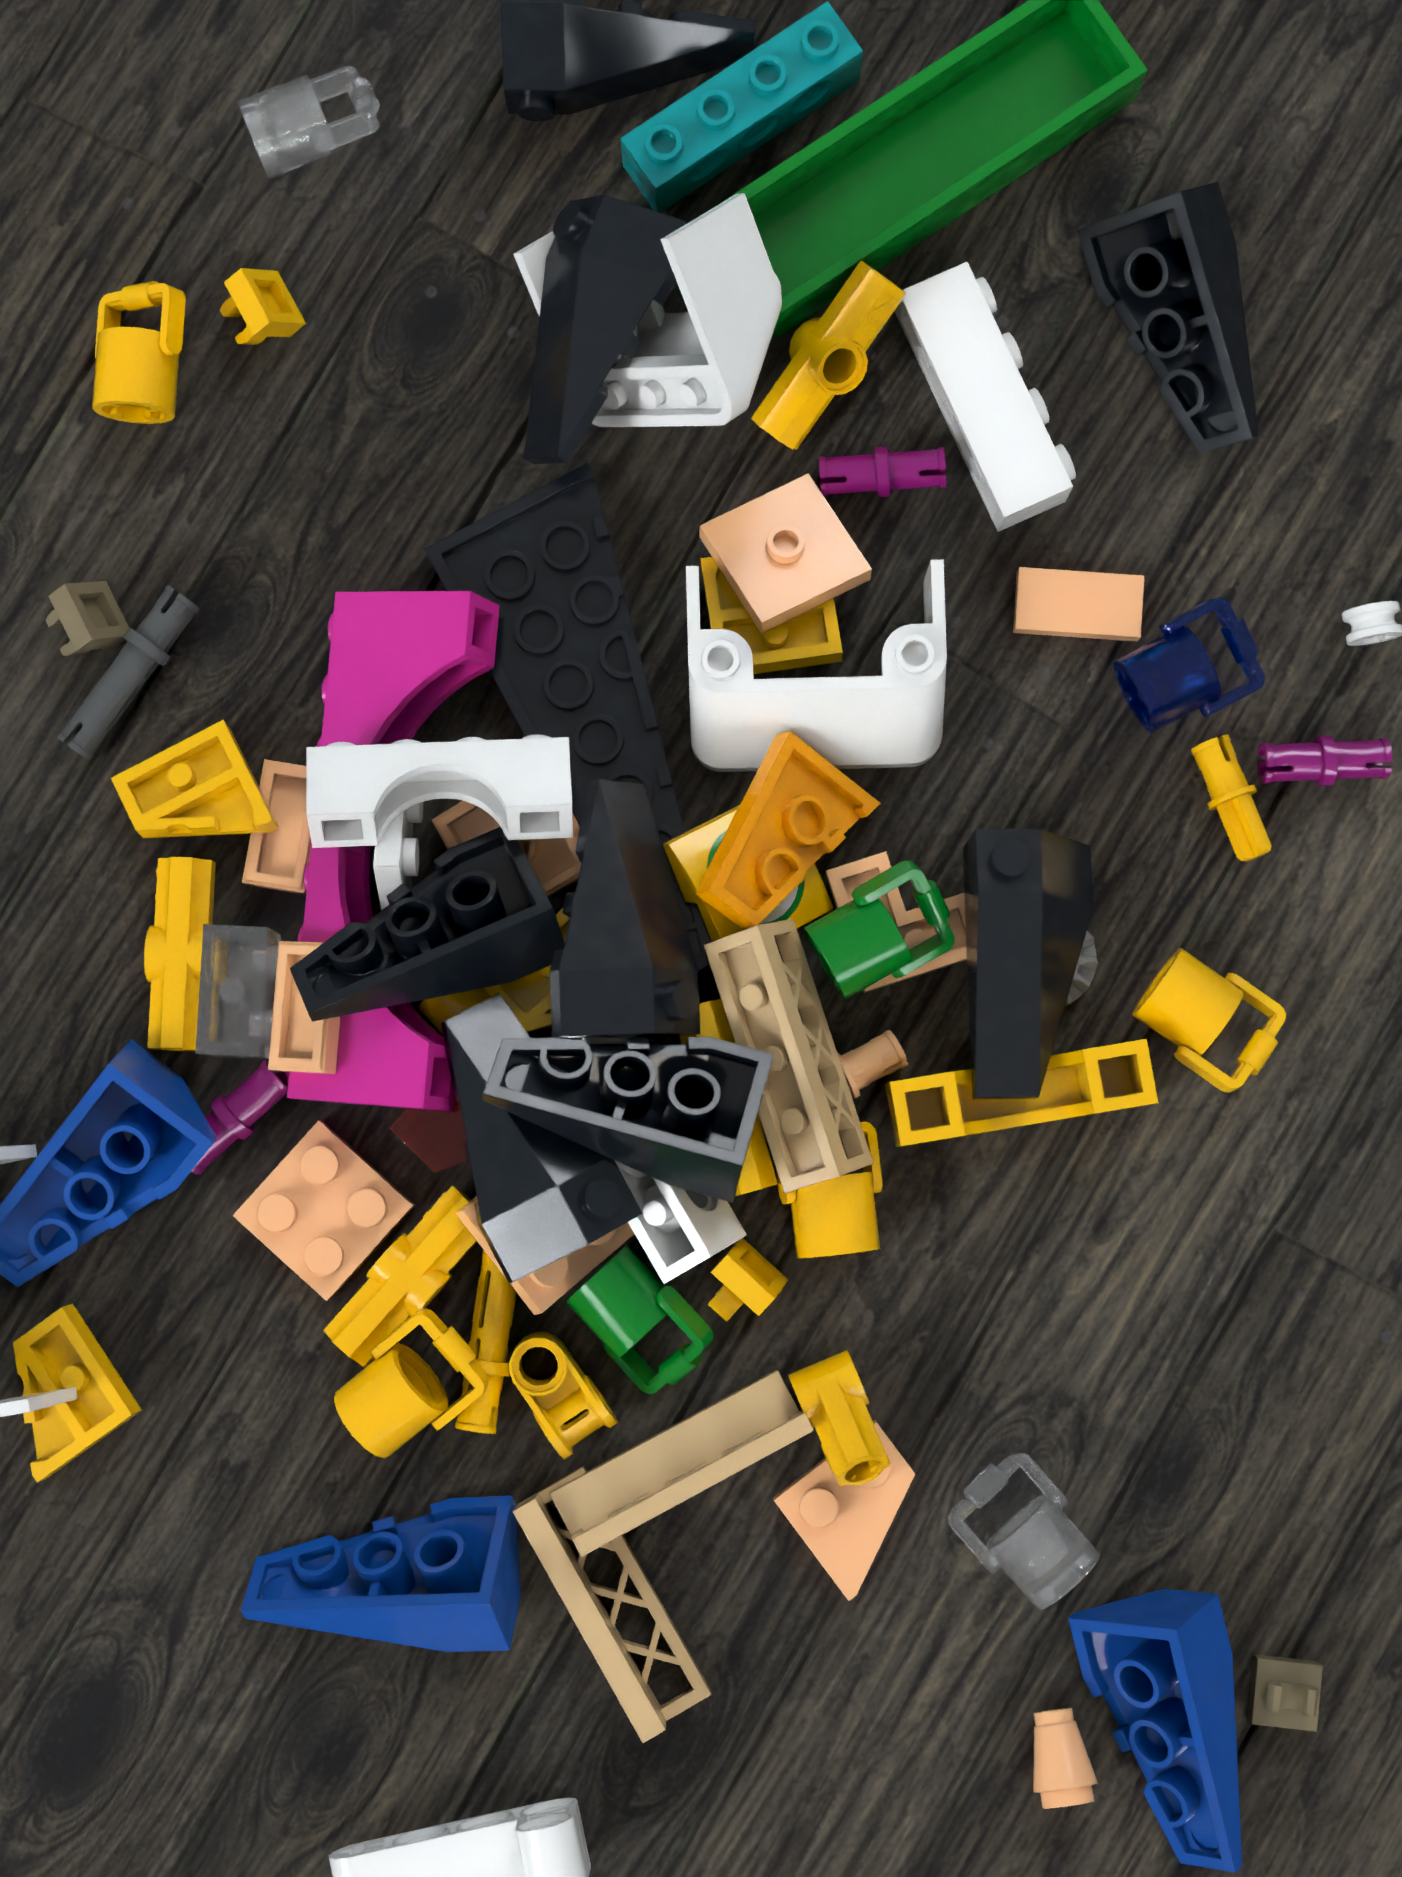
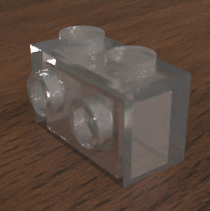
(236, 991)

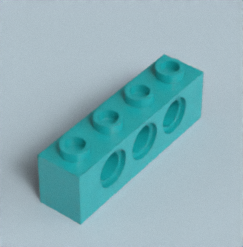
(742, 107)

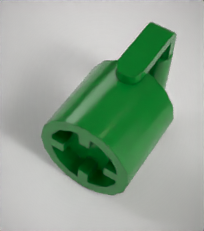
(861, 940)
(624, 1305)

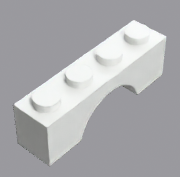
(363, 787)

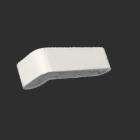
(514, 1842)

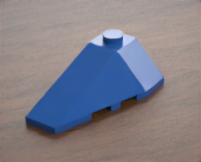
(418, 1583)
(1171, 1689)

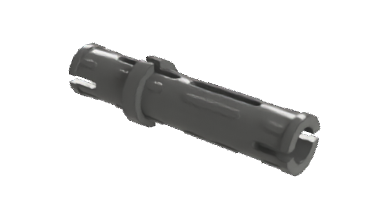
(128, 672)

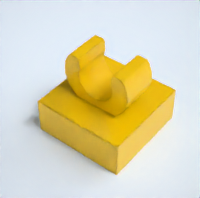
(263, 304)
(746, 1280)

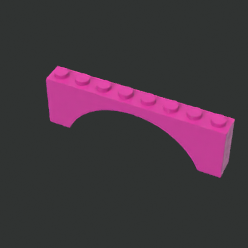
(387, 673)

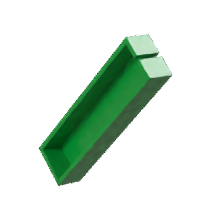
(939, 146)

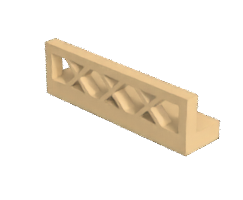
(763, 1014)
(679, 1462)
(599, 1628)

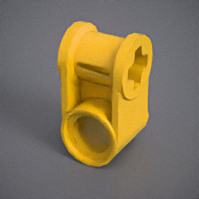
(561, 1395)

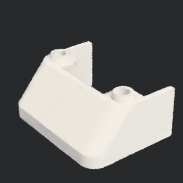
(700, 361)
(845, 719)

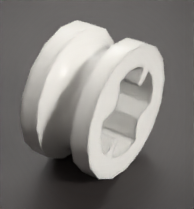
(1372, 623)

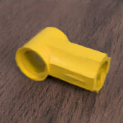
(837, 1409)

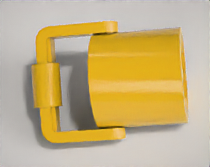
(134, 364)
(1191, 1008)
(838, 1212)
(401, 1392)

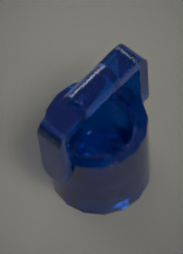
(1177, 675)

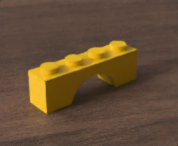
(1073, 1086)

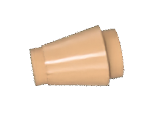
(1061, 1761)

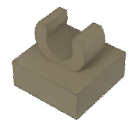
(88, 617)
(1284, 1692)

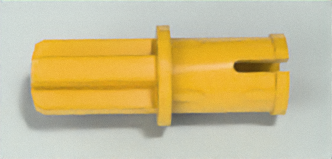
(1232, 797)

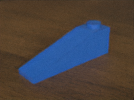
(112, 1156)

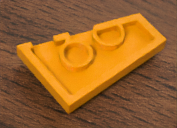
(782, 827)

